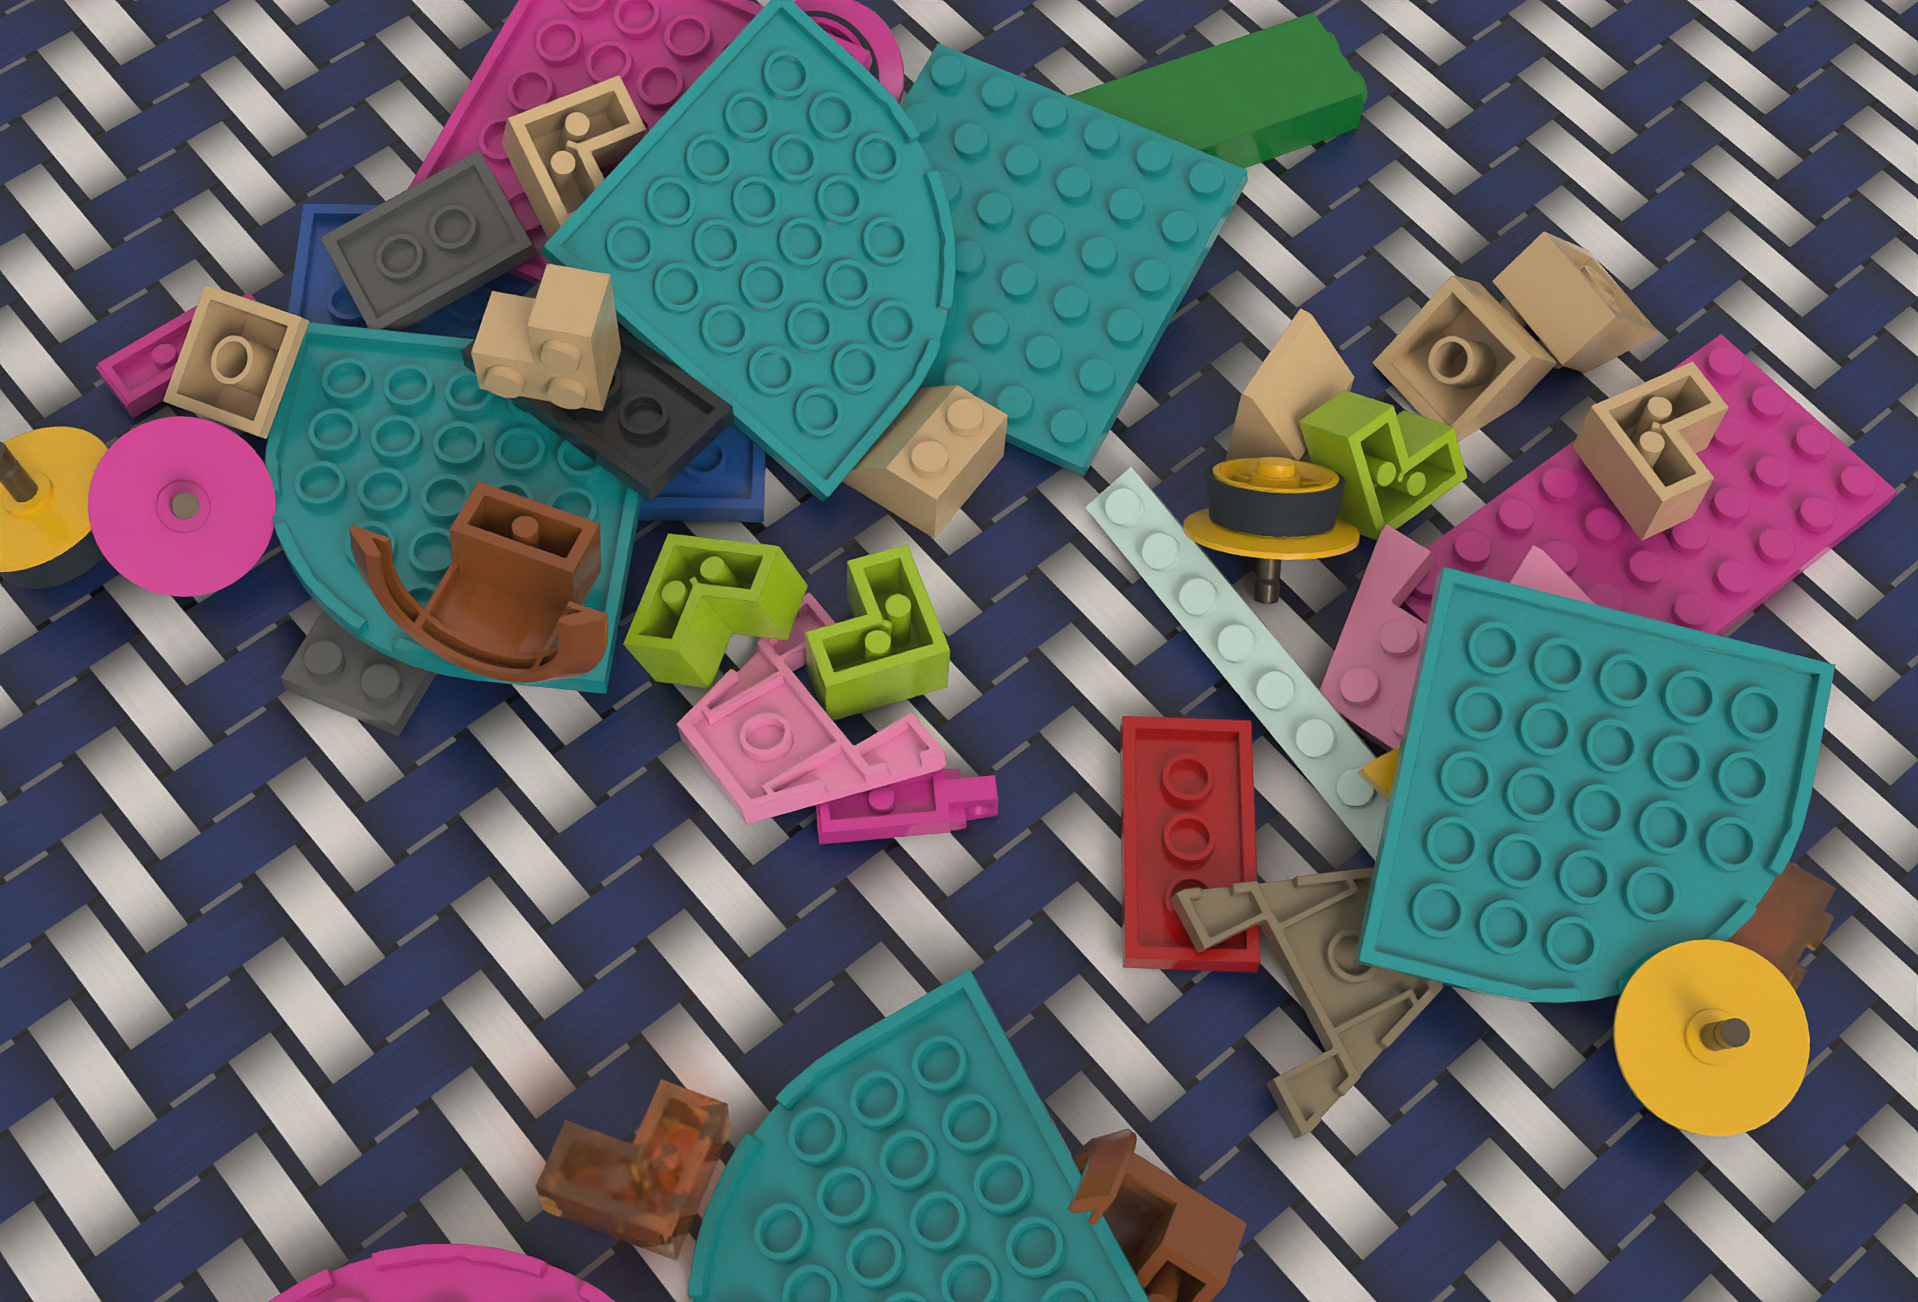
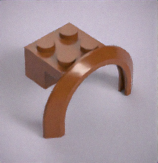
(509, 594)
(1168, 1231)

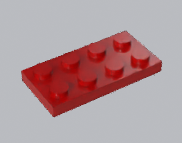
(1182, 829)

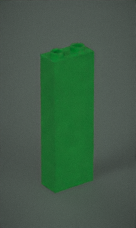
(1245, 95)

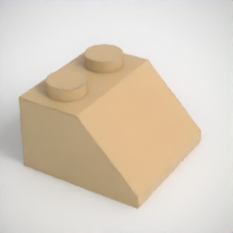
(1571, 304)
(1464, 358)
(236, 361)
(1287, 387)
(932, 456)

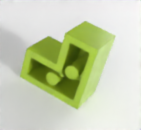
(1387, 459)
(702, 597)
(889, 646)

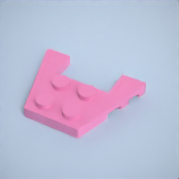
(1380, 643)
(778, 747)

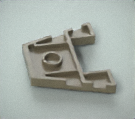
(1315, 936)

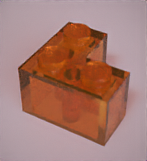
(641, 1189)

